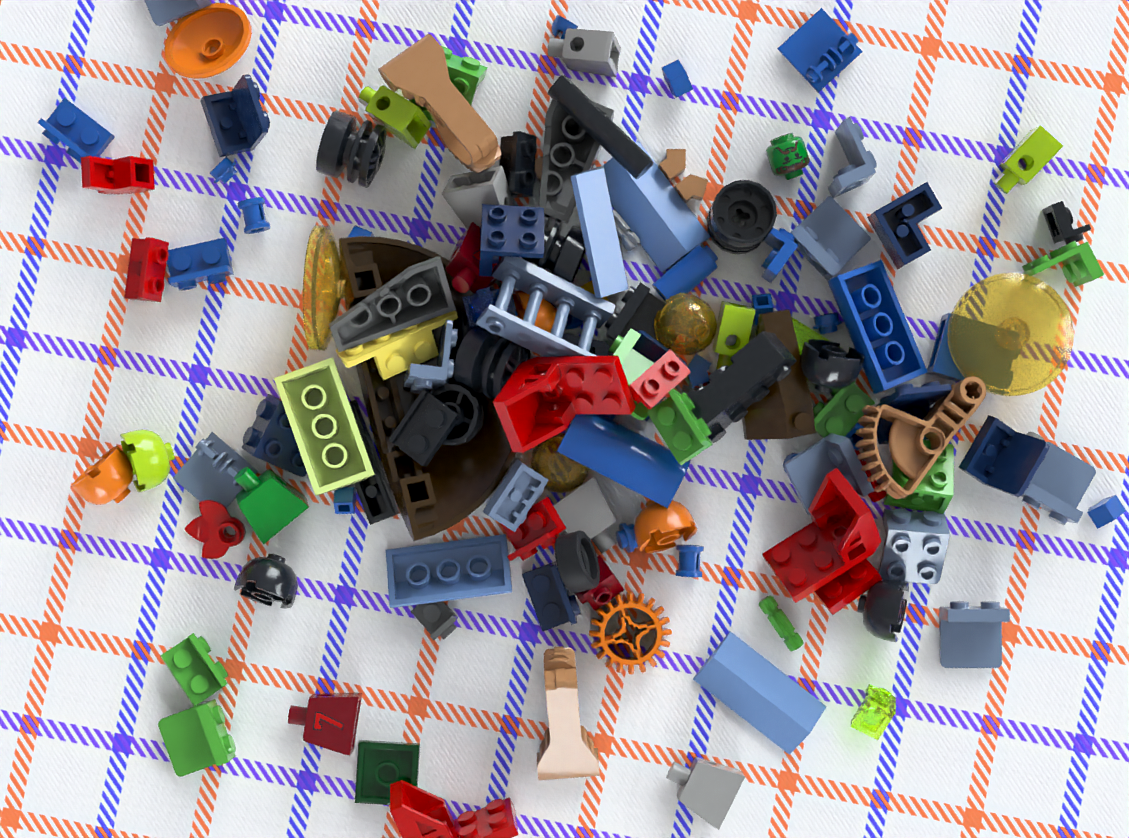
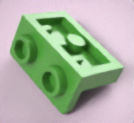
(840, 411)
(679, 426)
(195, 669)

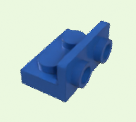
(76, 131)
(783, 248)
(199, 263)

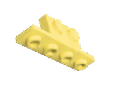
(399, 349)

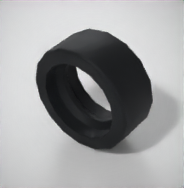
(577, 561)

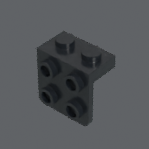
(636, 314)

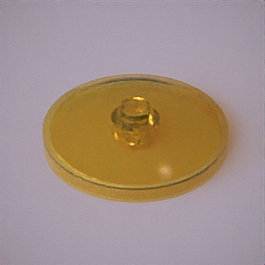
(321, 287)
(1011, 334)

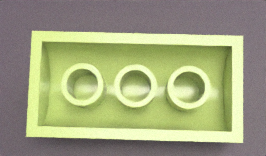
(324, 426)

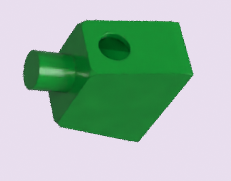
(268, 502)

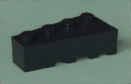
(742, 383)

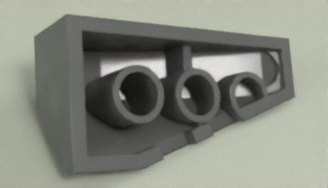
(565, 153)
(404, 301)

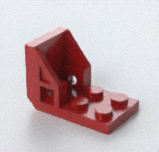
(551, 390)
(830, 545)
(417, 812)

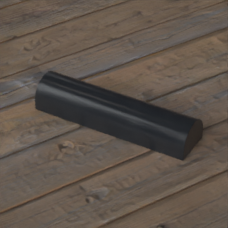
(600, 127)
(374, 491)

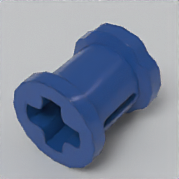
(254, 215)
(689, 560)

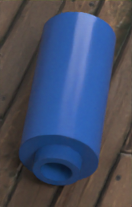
(687, 273)

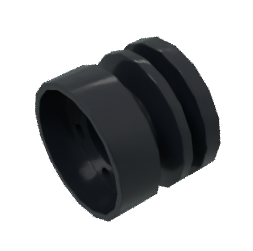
(345, 147)
(748, 202)
(561, 253)
(487, 361)

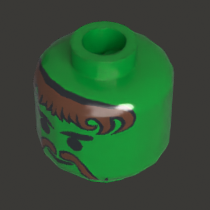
(787, 156)

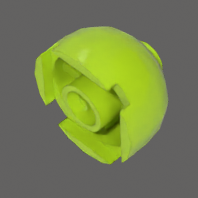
(148, 457)

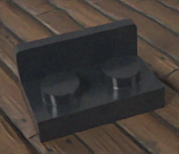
(518, 162)

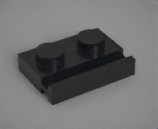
(425, 428)

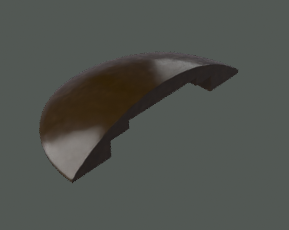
(458, 475)

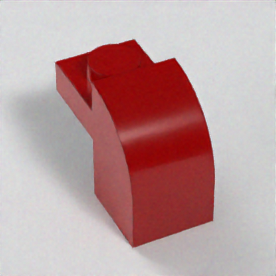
(117, 176)

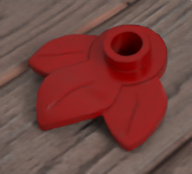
(212, 531)

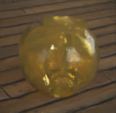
(685, 324)
(560, 470)

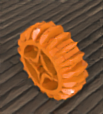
(616, 637)

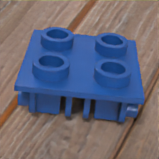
(820, 50)

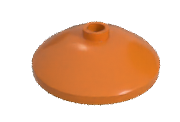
(208, 41)

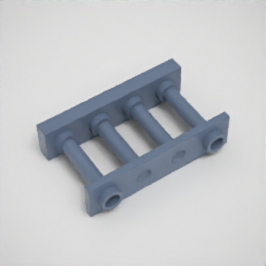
(540, 285)

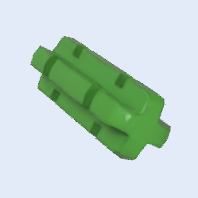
(781, 623)

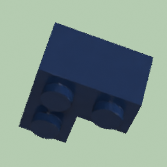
(898, 223)

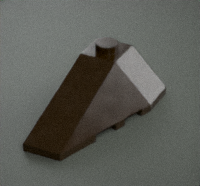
(788, 405)

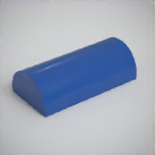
(877, 326)
(624, 456)

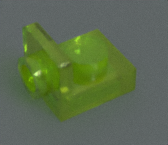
(874, 712)

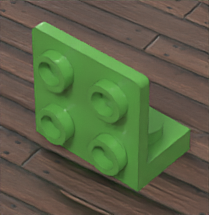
(1078, 262)
(935, 488)

